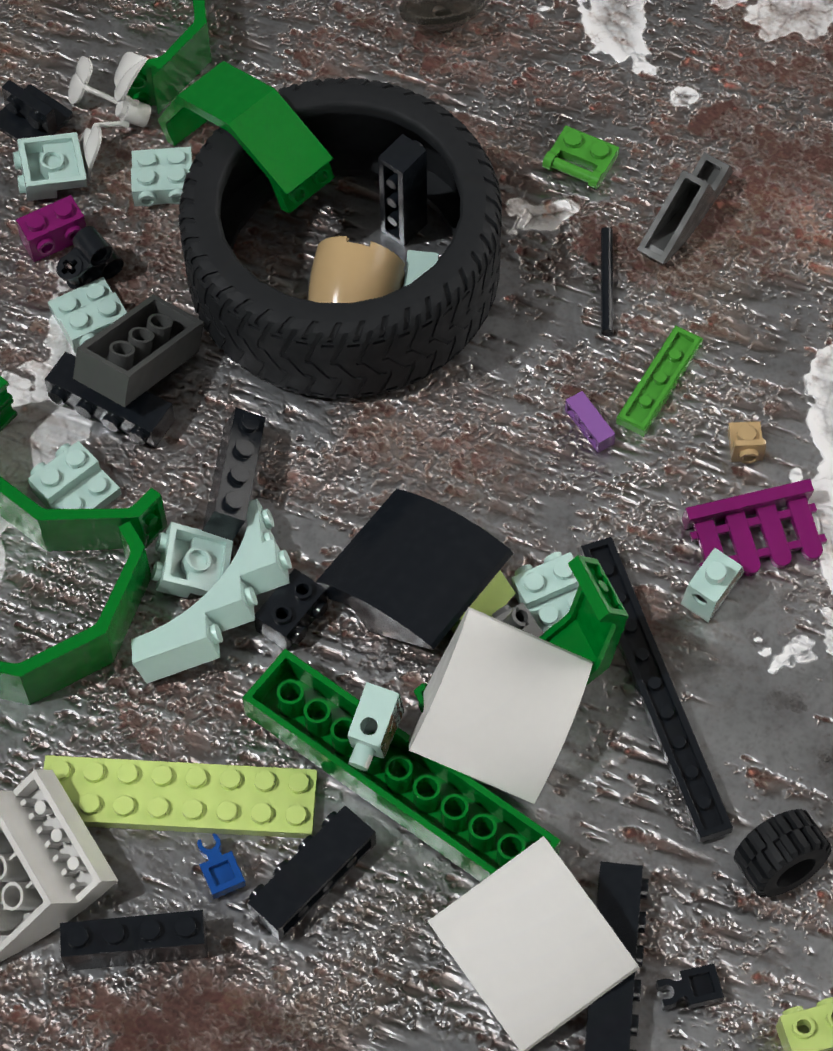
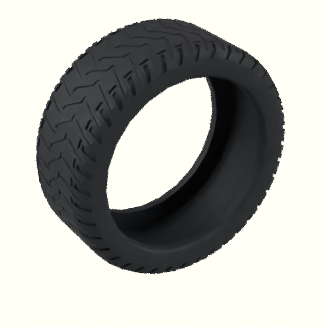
(365, 343)

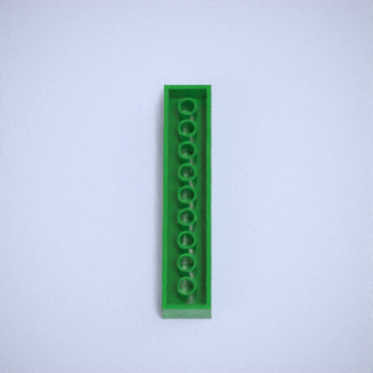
(421, 795)

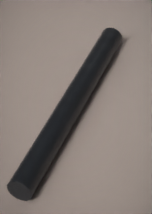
(607, 311)

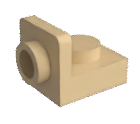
(746, 442)

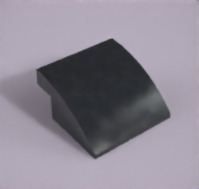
(414, 569)

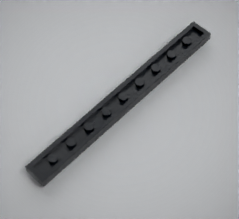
(663, 704)

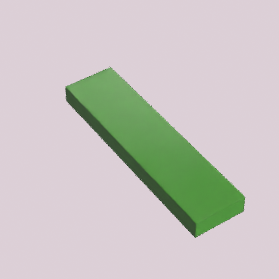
(659, 381)

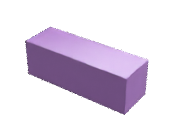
(590, 421)

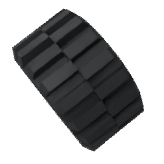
(782, 853)

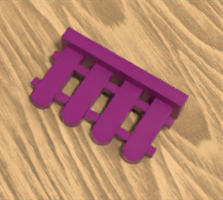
(765, 506)

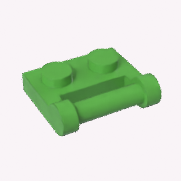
(584, 151)

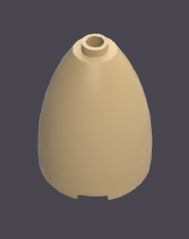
(353, 271)

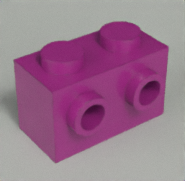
(50, 228)

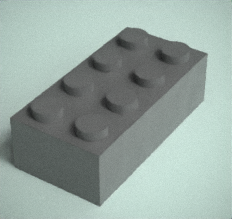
(138, 350)

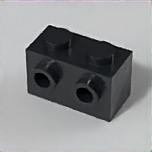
(291, 610)

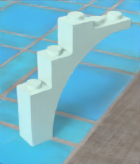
(196, 633)

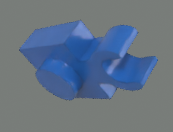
(220, 870)

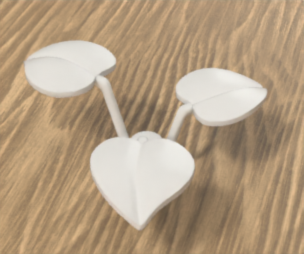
(127, 109)

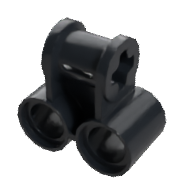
(89, 259)

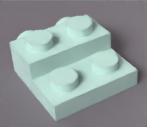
(49, 165)
(159, 175)
(86, 311)
(73, 480)
(189, 560)
(546, 589)

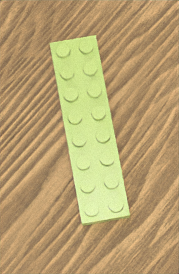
(189, 796)

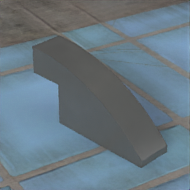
(685, 208)

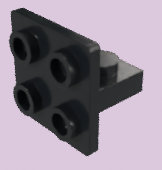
(30, 112)

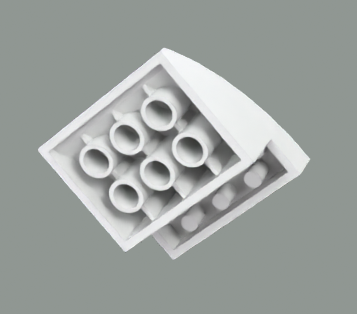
(500, 705)
(46, 862)
(533, 944)

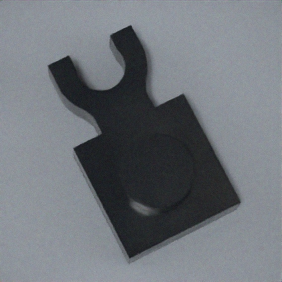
(696, 986)

